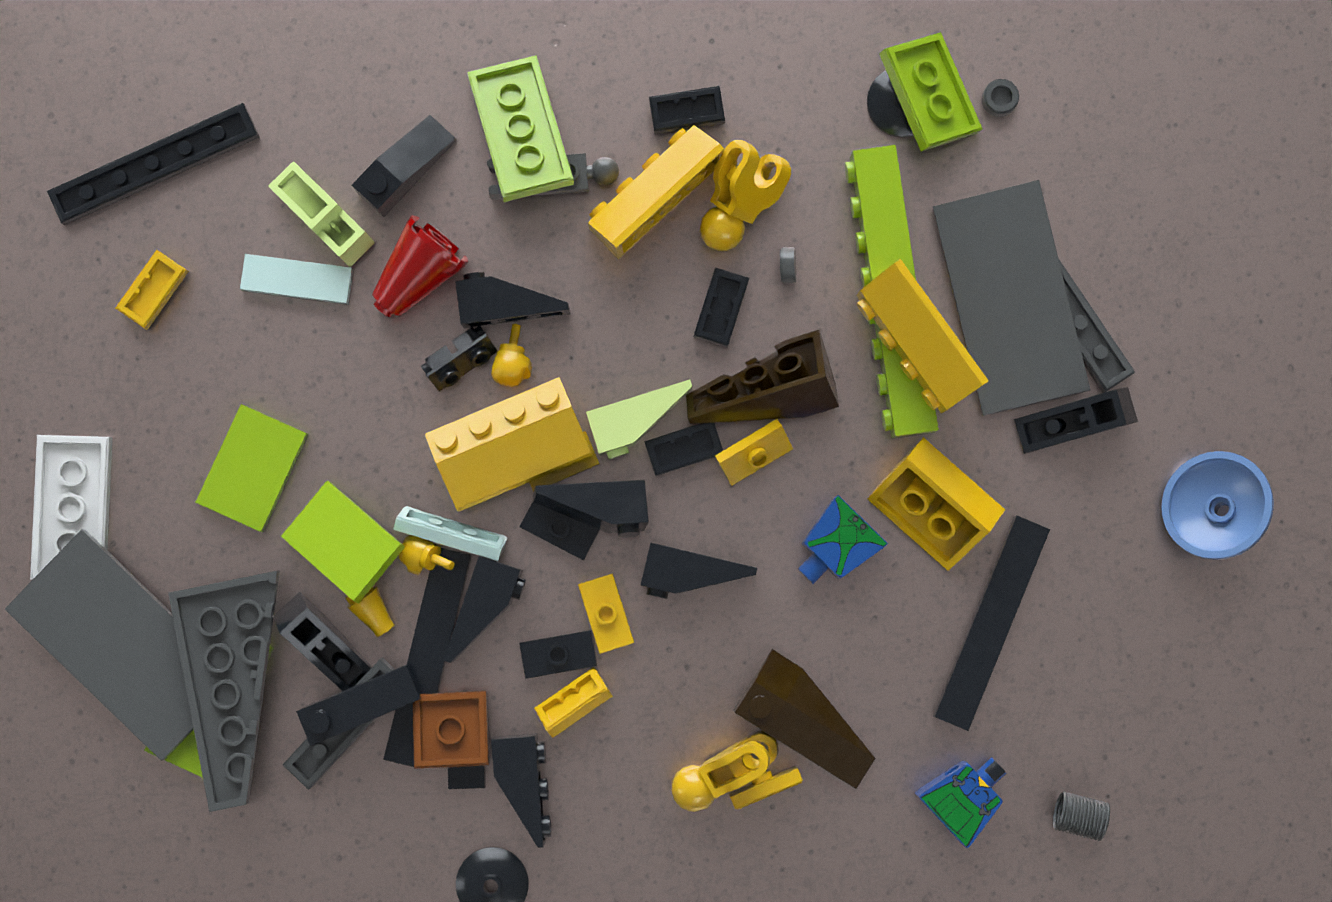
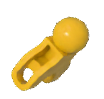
(741, 193)
(698, 786)

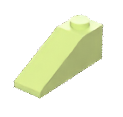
(627, 421)

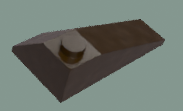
(783, 385)
(798, 714)

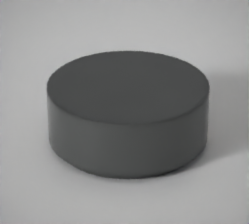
(1000, 97)
(788, 264)

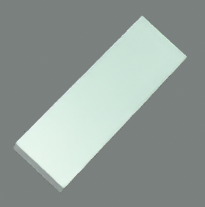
(296, 279)
(450, 533)

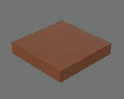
(451, 730)

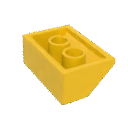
(936, 504)

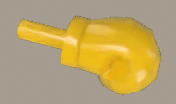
(510, 363)
(422, 554)

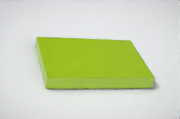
(930, 91)
(251, 468)
(343, 541)

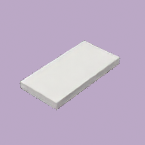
(69, 493)

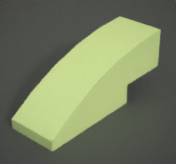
(321, 214)

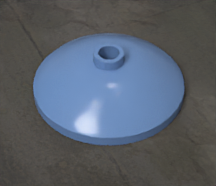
(1201, 489)

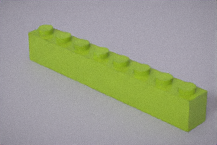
(884, 241)

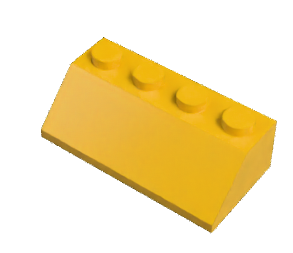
(655, 191)
(920, 337)
(508, 444)

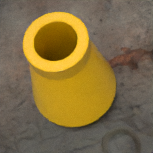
(372, 612)

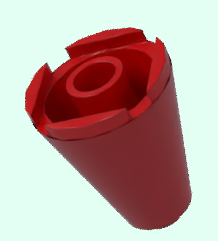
(416, 268)

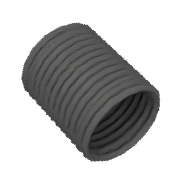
(1081, 816)

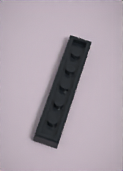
(153, 164)
(991, 623)
(429, 647)

